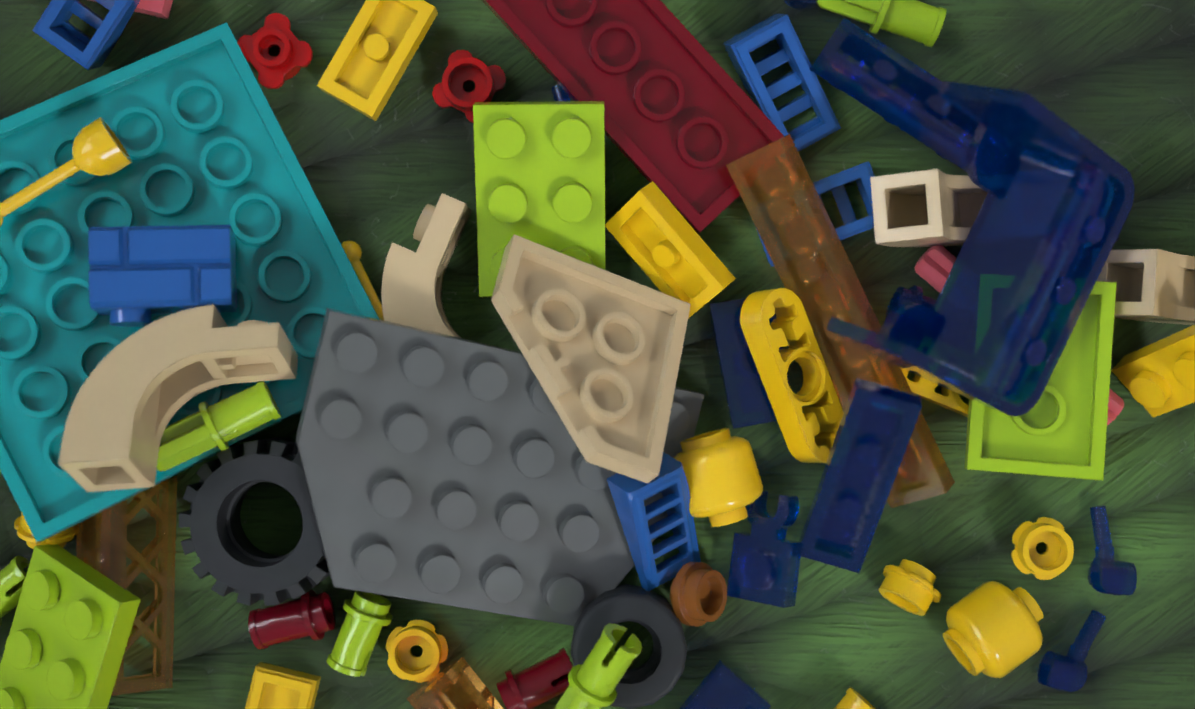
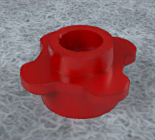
(292, 55)
(465, 68)

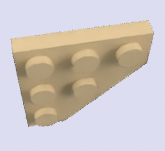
(598, 350)

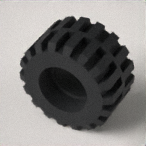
(219, 533)

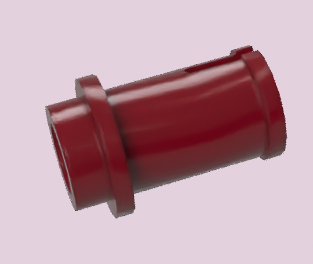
(292, 620)
(536, 683)

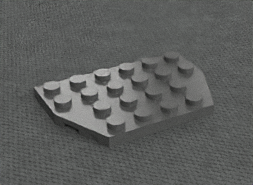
(455, 475)

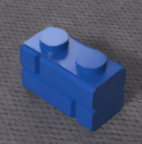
(160, 271)

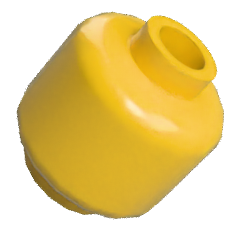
(720, 476)
(994, 629)

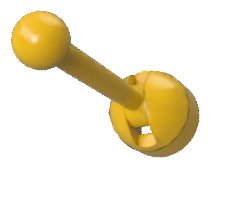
(93, 150)

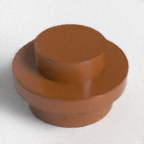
(698, 594)

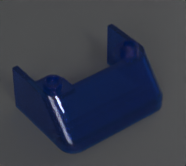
(1025, 262)

